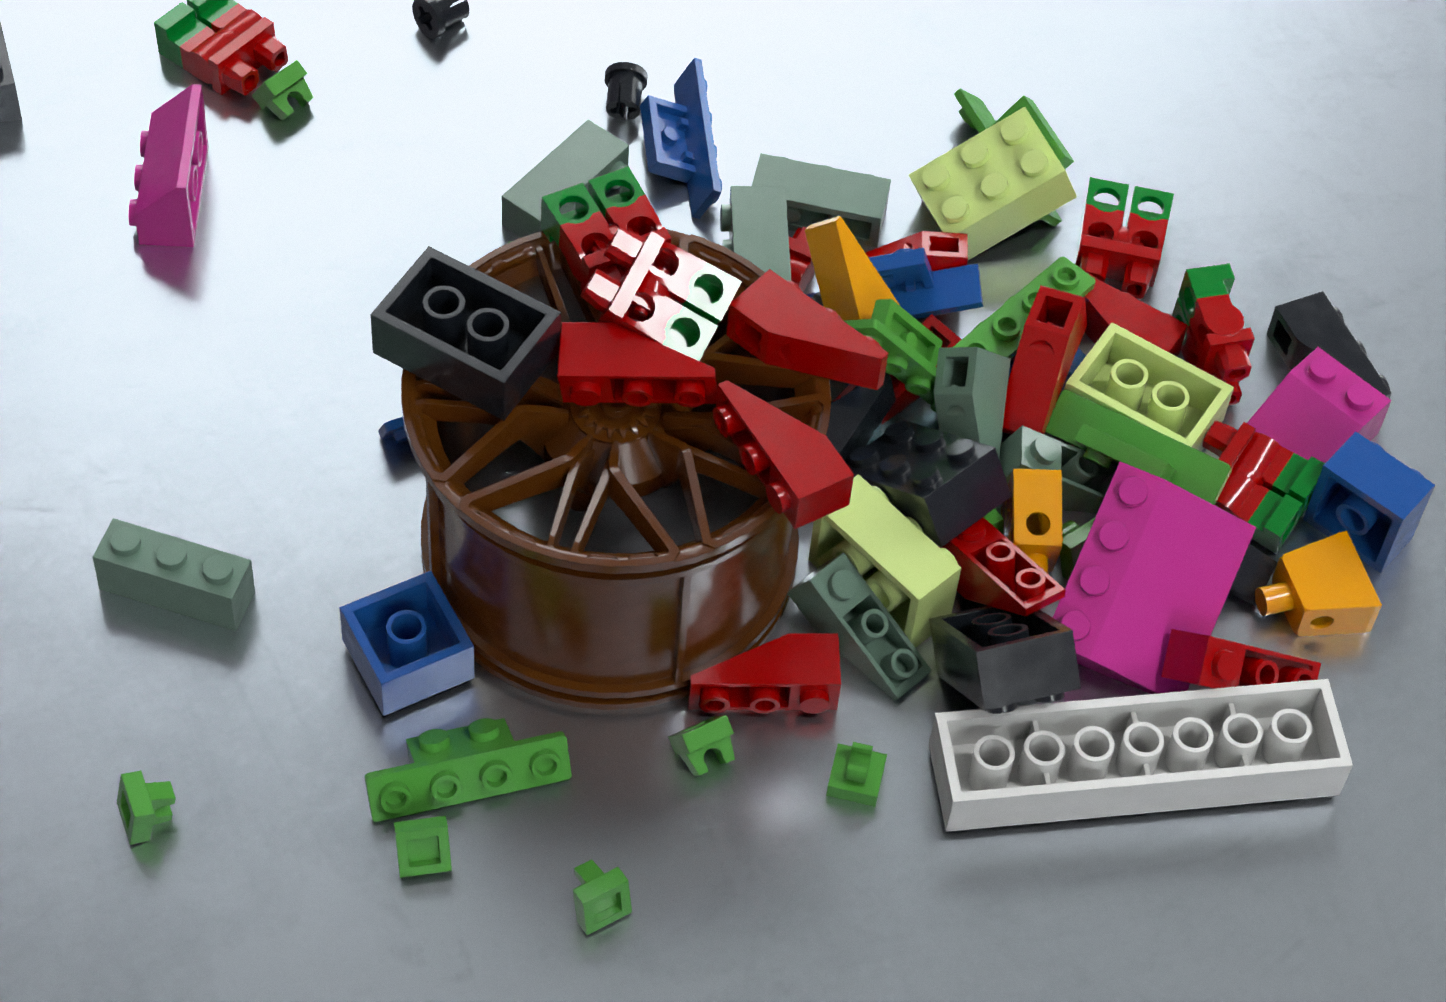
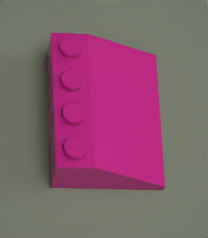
(1149, 568)

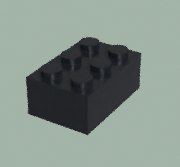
(466, 332)
(933, 477)
(1005, 657)

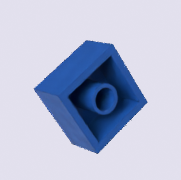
(1369, 498)
(407, 642)

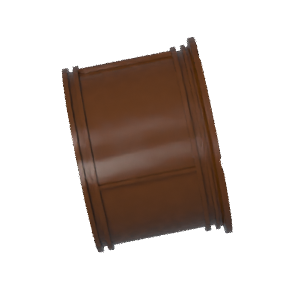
(590, 622)

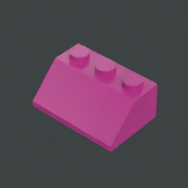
(171, 172)

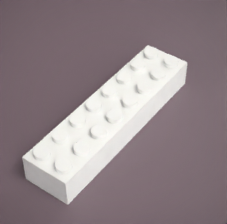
(1138, 754)

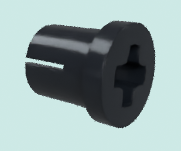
(436, 15)
(625, 89)

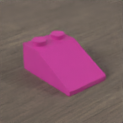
(1320, 408)

